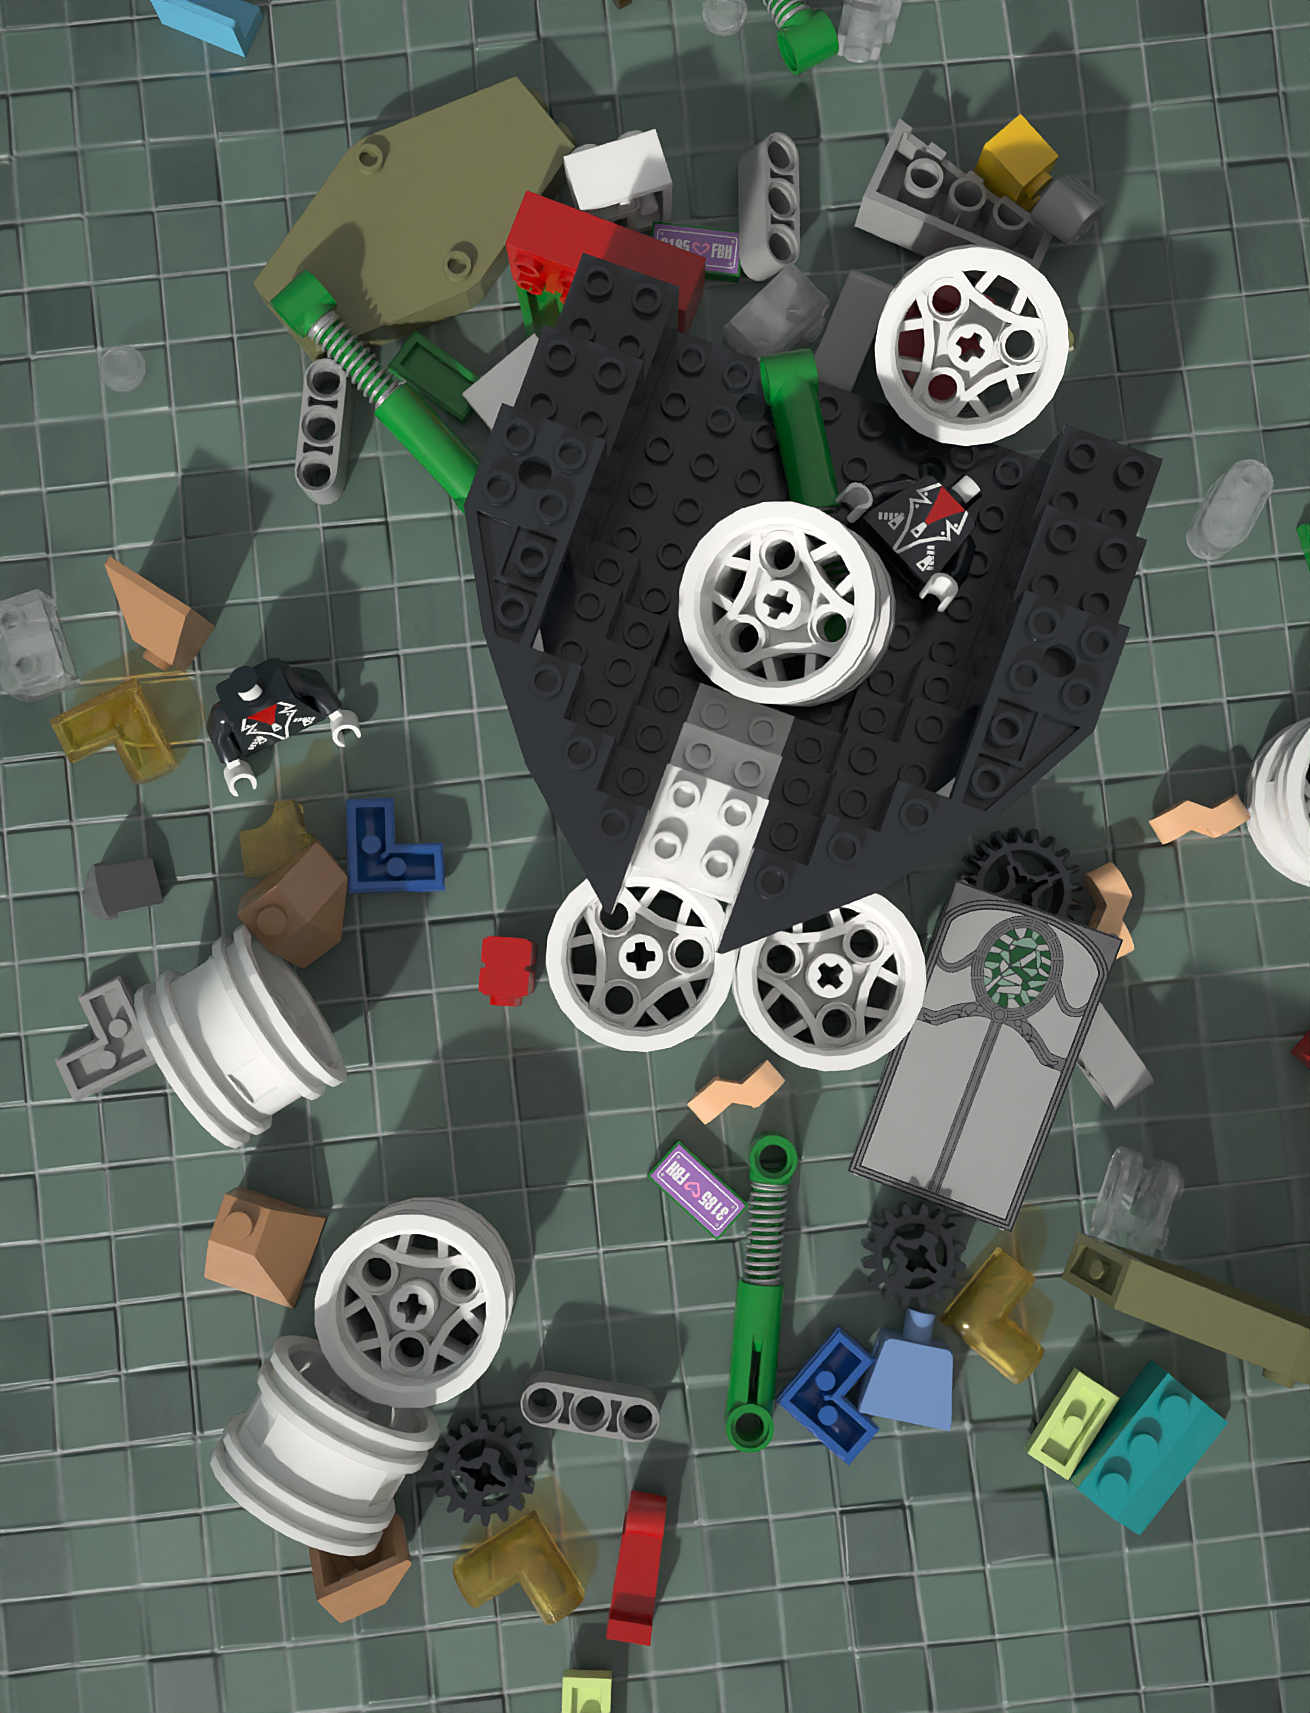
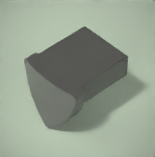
(121, 888)

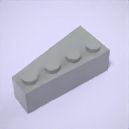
(934, 205)

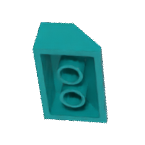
(1146, 1448)

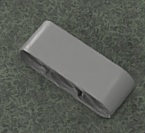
(769, 206)
(1068, 209)
(851, 330)
(315, 412)
(1112, 1062)
(608, 1423)

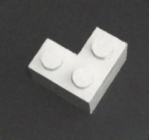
(622, 180)

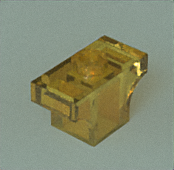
(274, 842)

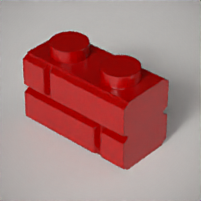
(507, 969)

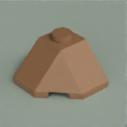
(298, 906)
(361, 1582)

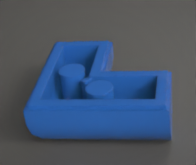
(378, 863)
(818, 1396)

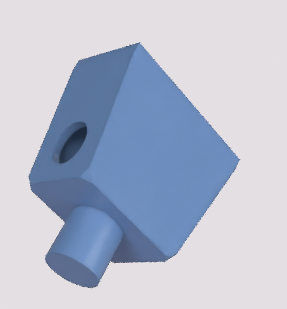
(909, 1374)

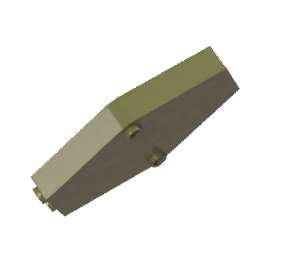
(423, 213)
(1194, 1307)

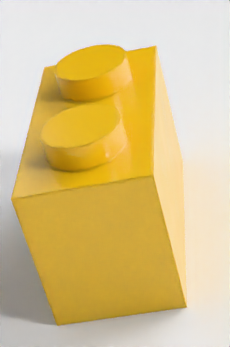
(1017, 164)

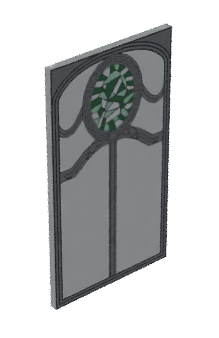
(987, 1055)

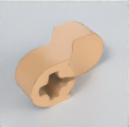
(1189, 816)
(1111, 901)
(750, 1091)

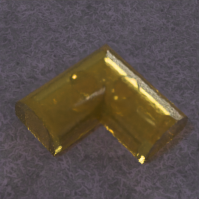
(120, 719)
(982, 1318)
(526, 1556)

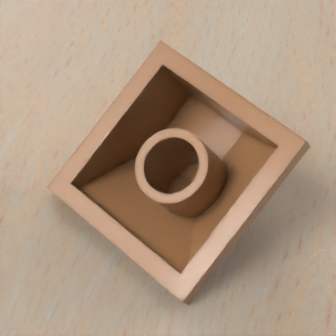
(158, 620)
(262, 1245)

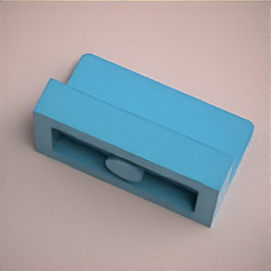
(218, 22)

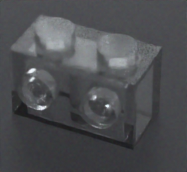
(866, 27)
(779, 316)
(34, 648)

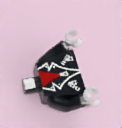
(919, 529)
(266, 706)

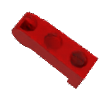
(637, 1569)

